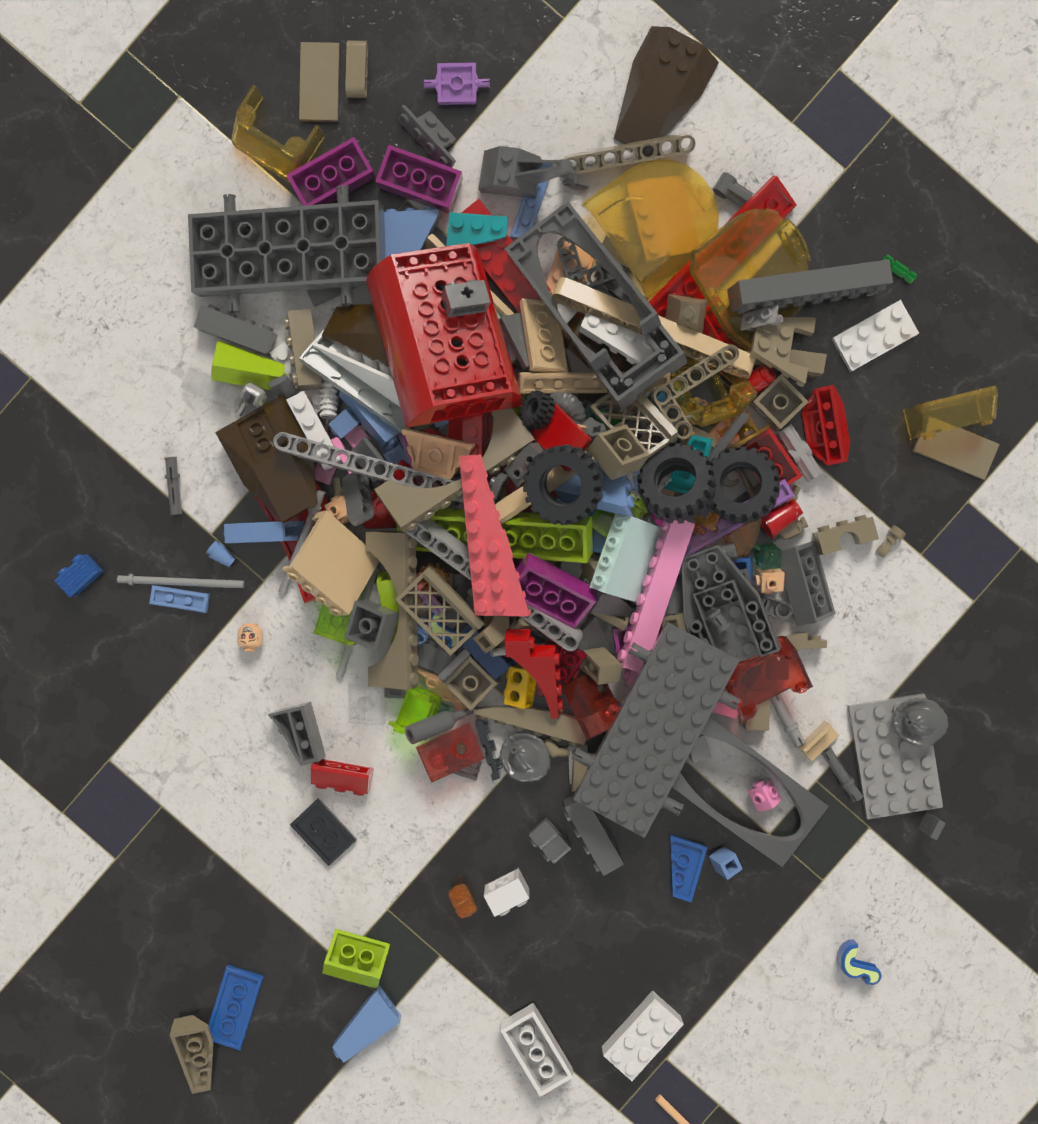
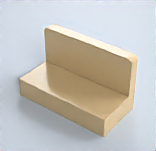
(818, 740)

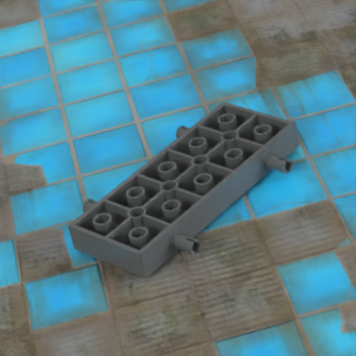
(285, 248)
(655, 729)

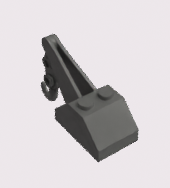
(519, 172)

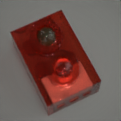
(592, 705)
(450, 752)

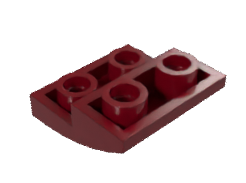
(569, 661)

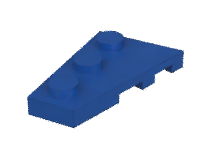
(686, 866)

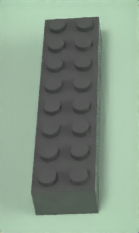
(810, 286)

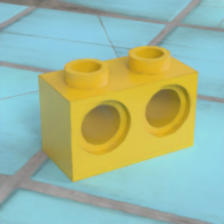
(524, 687)

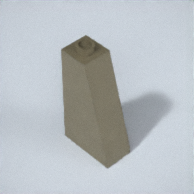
(813, 361)

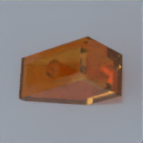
(744, 537)

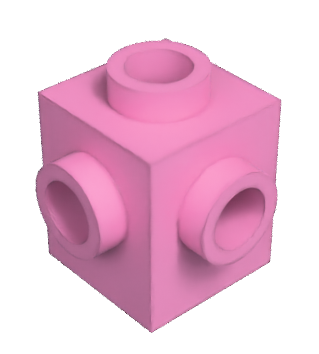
(764, 795)

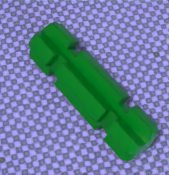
(901, 270)

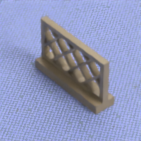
(650, 414)
(452, 598)

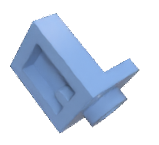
(394, 453)

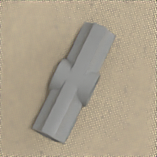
(799, 452)

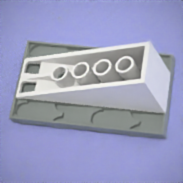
(357, 377)

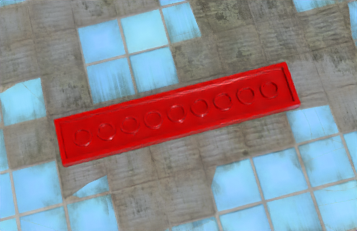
(770, 196)

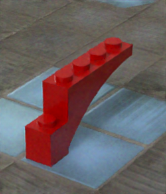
(540, 663)

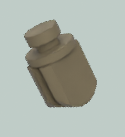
(794, 529)

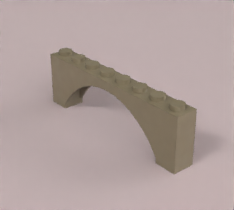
(412, 505)
(400, 664)

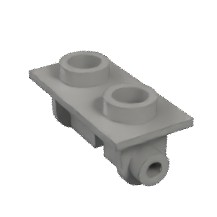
(761, 317)

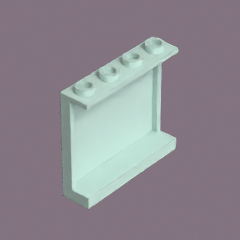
(626, 557)

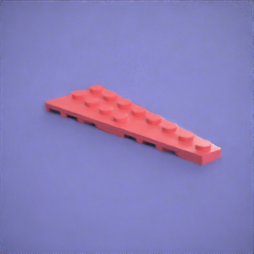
(490, 556)

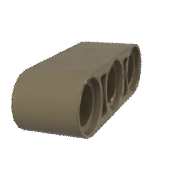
(356, 69)

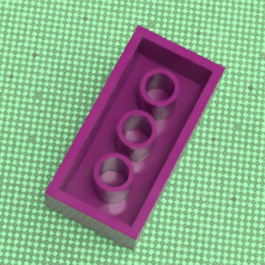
(343, 165)
(419, 179)
(555, 591)

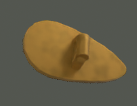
(749, 425)

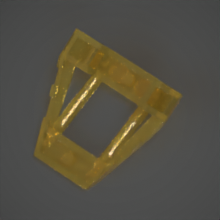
(730, 406)

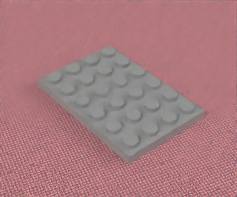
(891, 772)

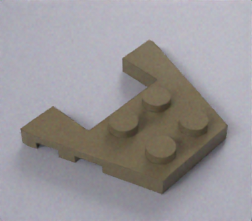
(773, 345)

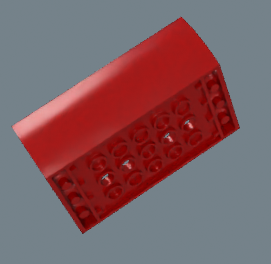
(420, 336)

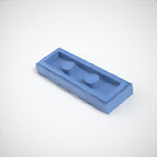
(179, 598)

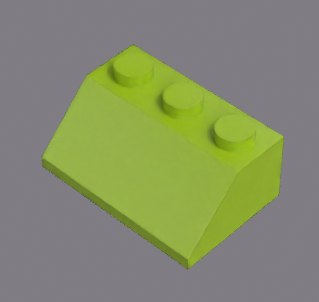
(356, 958)

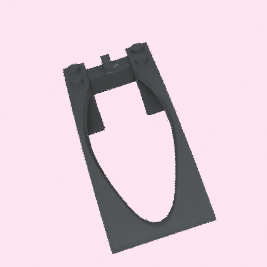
(666, 353)
(774, 847)

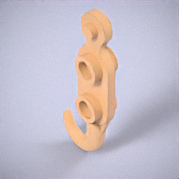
(437, 686)

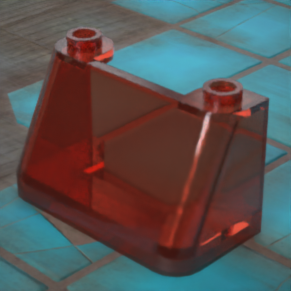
(766, 677)

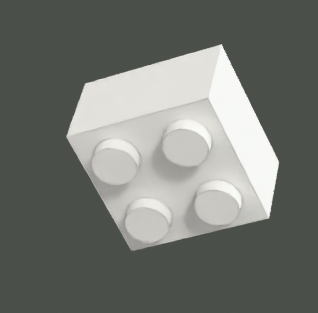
(506, 893)

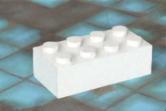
(642, 1035)
(536, 1049)

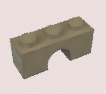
(861, 529)

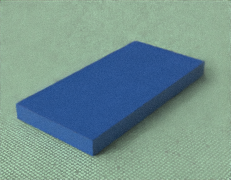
(234, 1006)

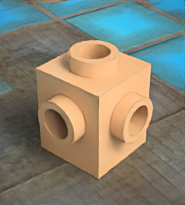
(338, 509)
(769, 580)

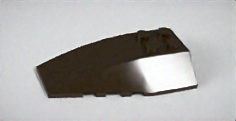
(663, 85)
(357, 329)

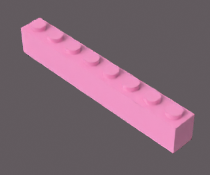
(656, 590)

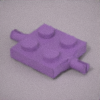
(456, 83)

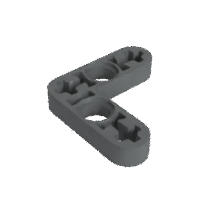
(578, 271)

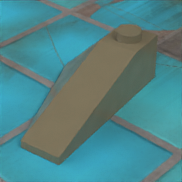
(195, 1051)

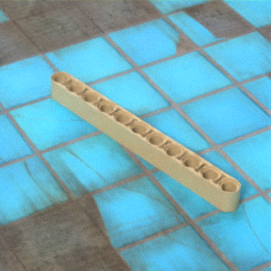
(624, 314)

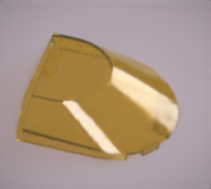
(656, 218)
(747, 248)

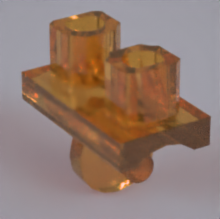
(710, 523)

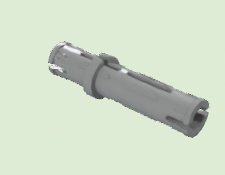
(790, 725)

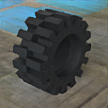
(537, 409)

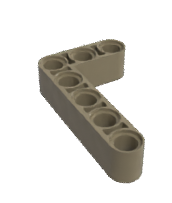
(687, 384)

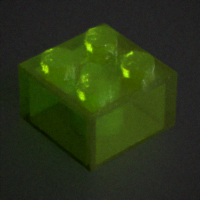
(332, 626)

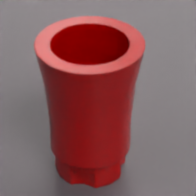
(761, 377)
(780, 518)

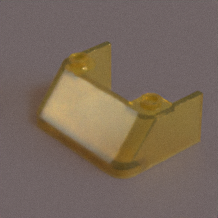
(266, 150)
(952, 413)

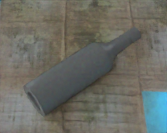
(434, 725)

